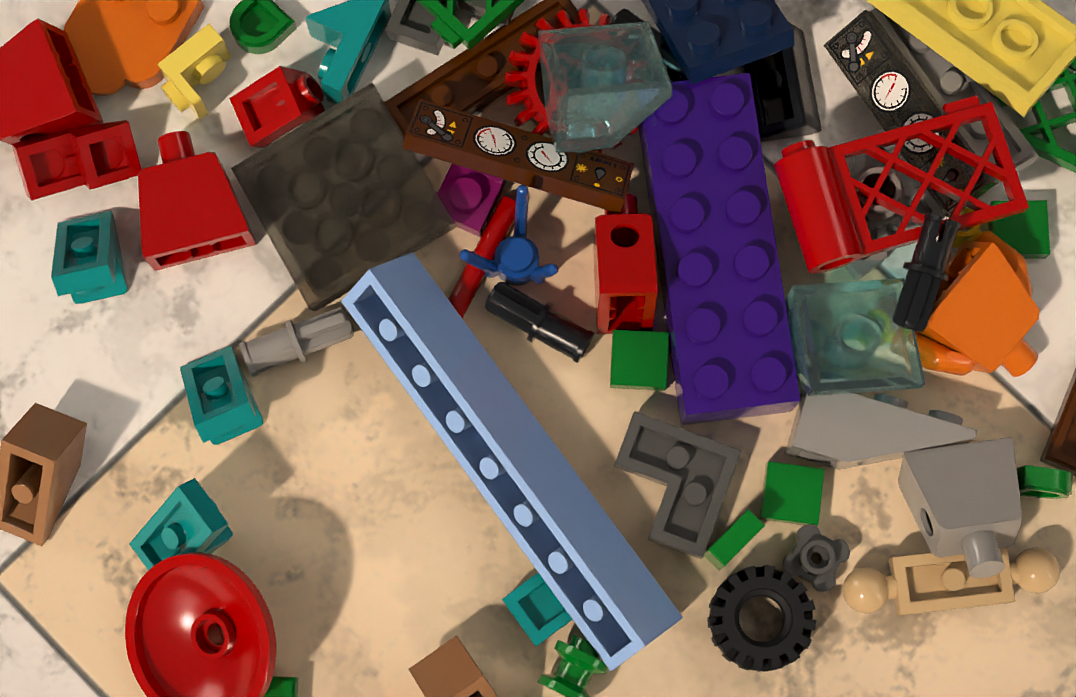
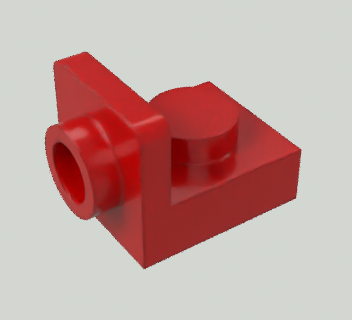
(277, 104)

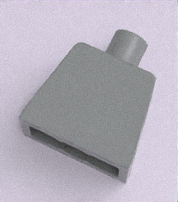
(965, 500)

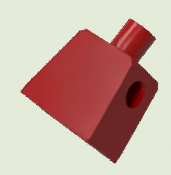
(42, 85)
(188, 206)
(624, 270)

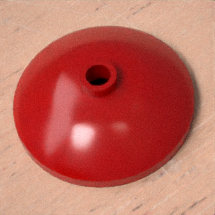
(177, 633)

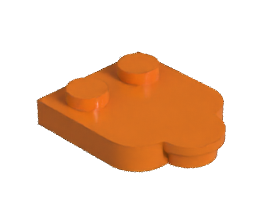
(127, 39)

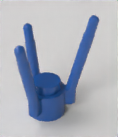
(515, 256)

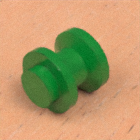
(575, 668)

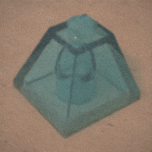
(600, 83)
(848, 338)

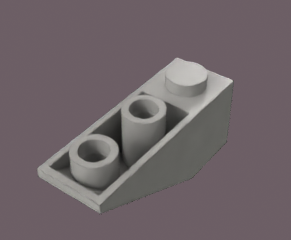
(861, 431)

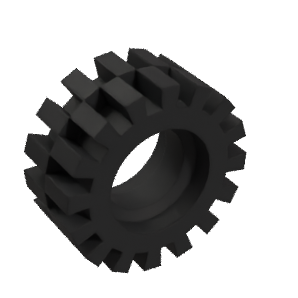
(796, 612)

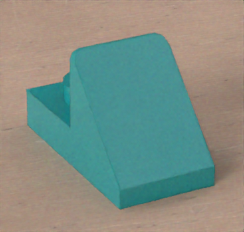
(355, 32)
(88, 259)
(220, 397)
(182, 525)

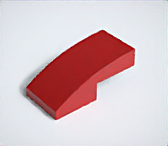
(77, 158)

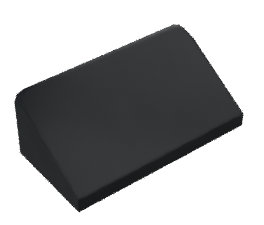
(785, 92)

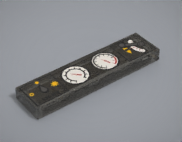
(899, 99)

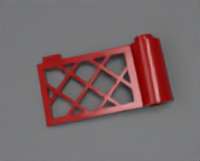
(826, 201)

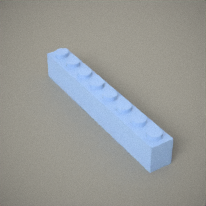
(511, 459)

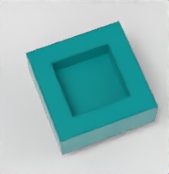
(537, 609)

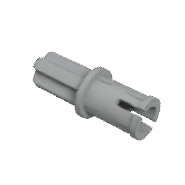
(296, 341)

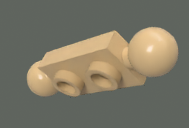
(943, 583)

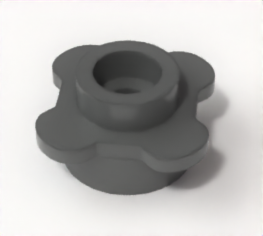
(831, 552)

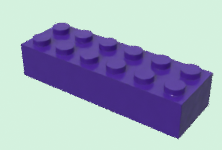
(718, 253)

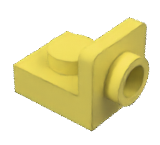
(194, 62)

